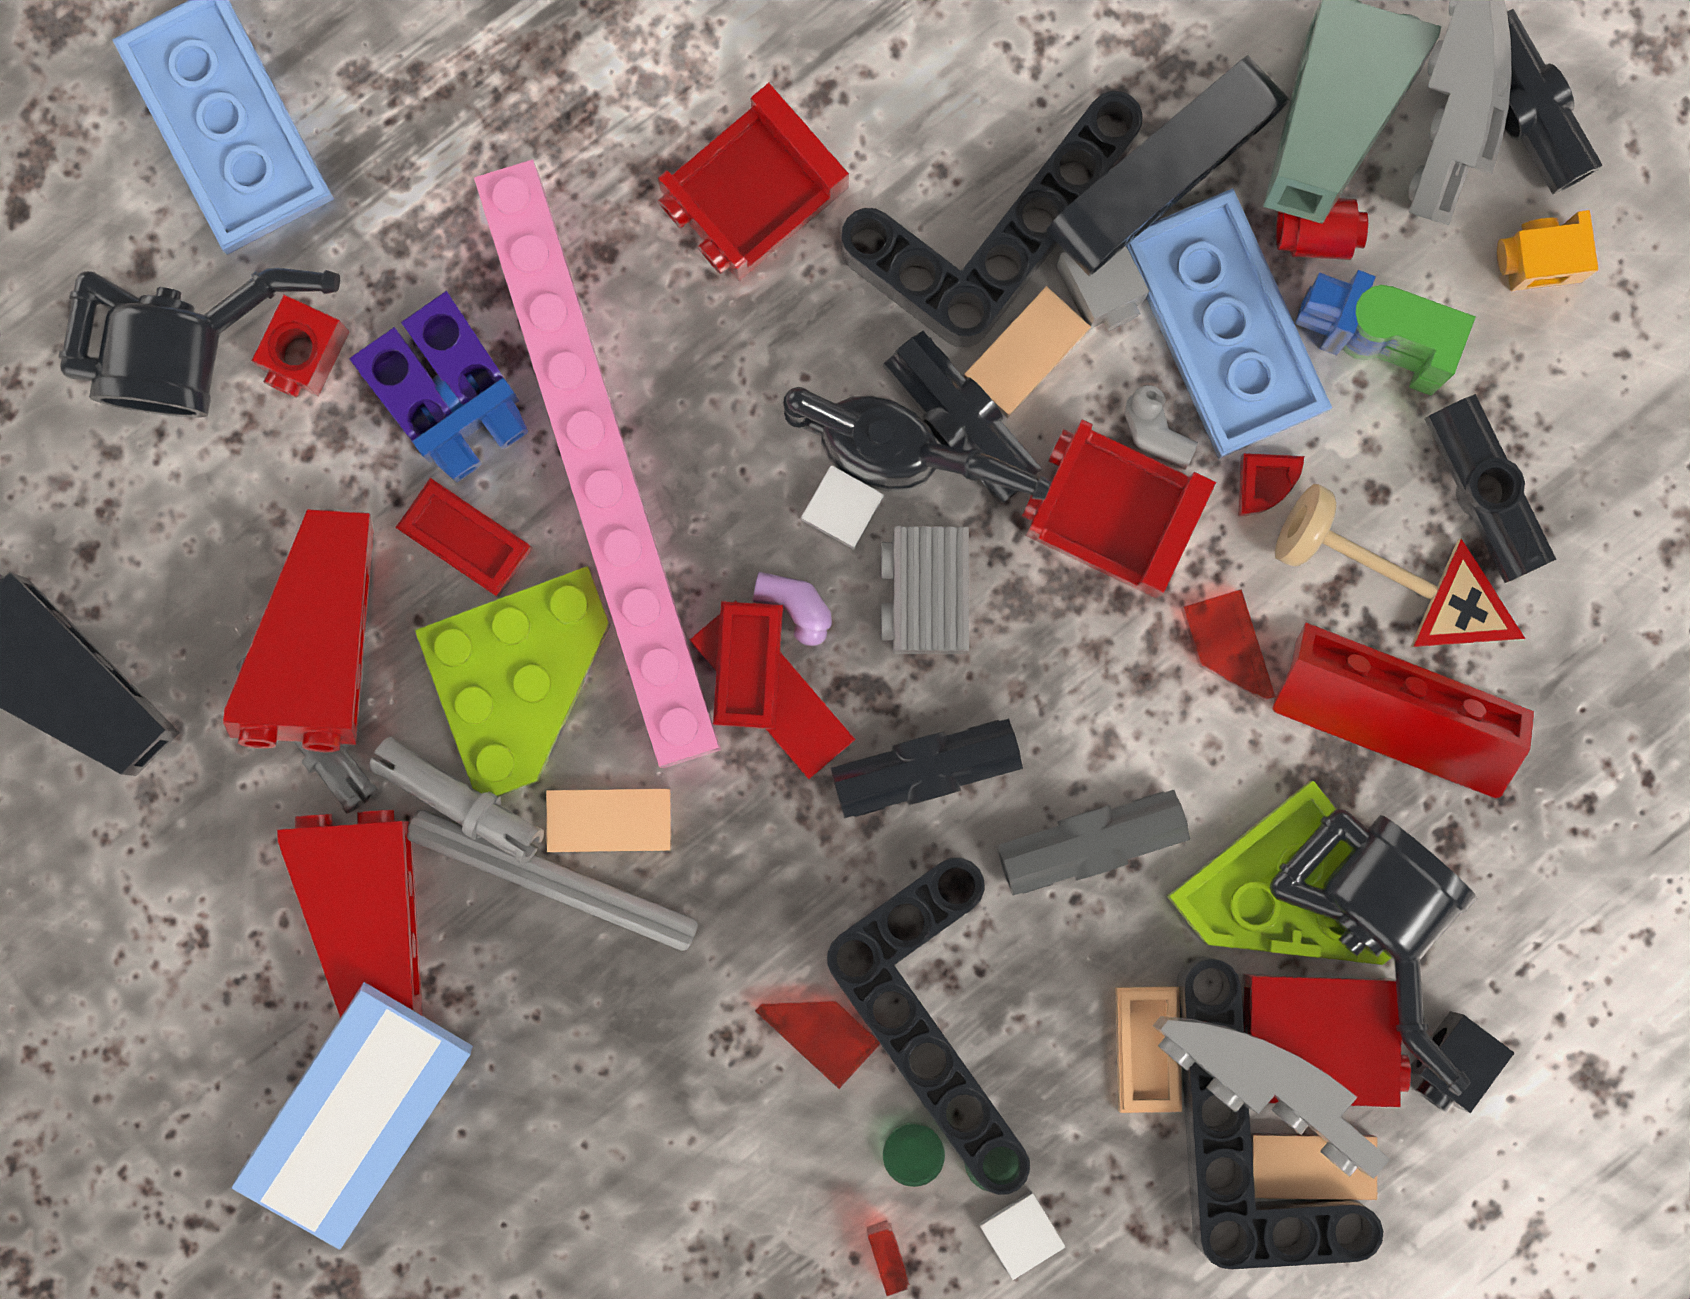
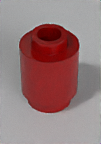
(1334, 239)

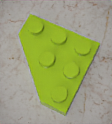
(515, 675)
(1231, 896)

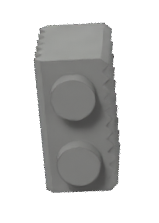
(928, 590)

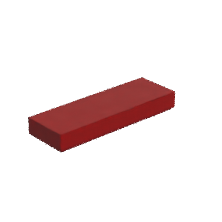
(803, 721)

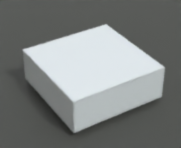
(842, 507)
(1022, 1235)

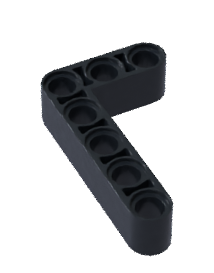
(1009, 238)
(919, 1027)
(1233, 1140)

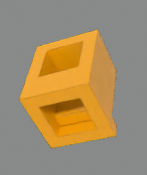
(1549, 253)

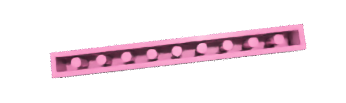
(597, 464)

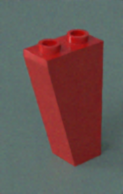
(310, 643)
(358, 902)

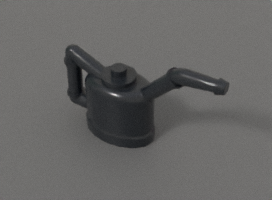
(155, 347)
(894, 446)
(1388, 900)

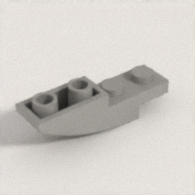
(1476, 75)
(1254, 1071)

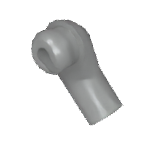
(1151, 430)

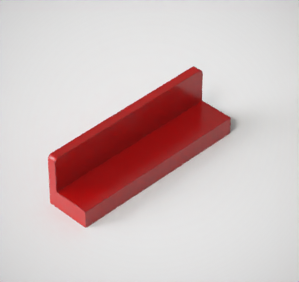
(1405, 712)

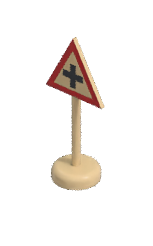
(1461, 605)

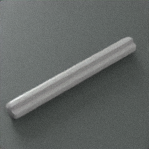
(555, 882)

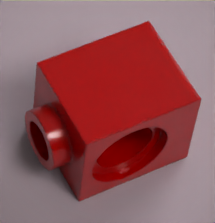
(296, 321)

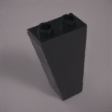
(69, 687)

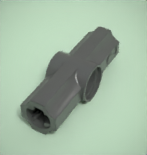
(1093, 842)

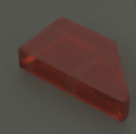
(1228, 643)

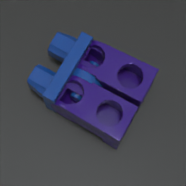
(453, 404)

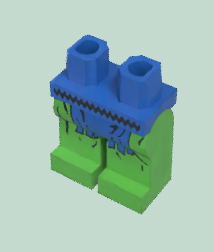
(1387, 326)

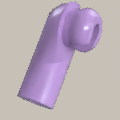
(801, 602)

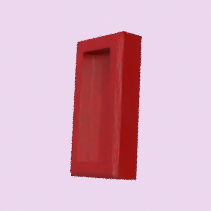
(464, 537)
(748, 665)

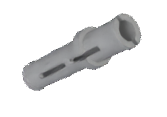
(476, 812)

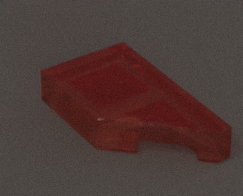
(823, 1035)

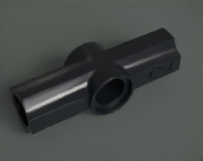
(1543, 115)
(956, 407)
(1472, 450)
(926, 768)

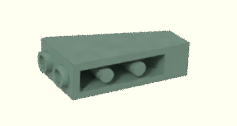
(1344, 93)

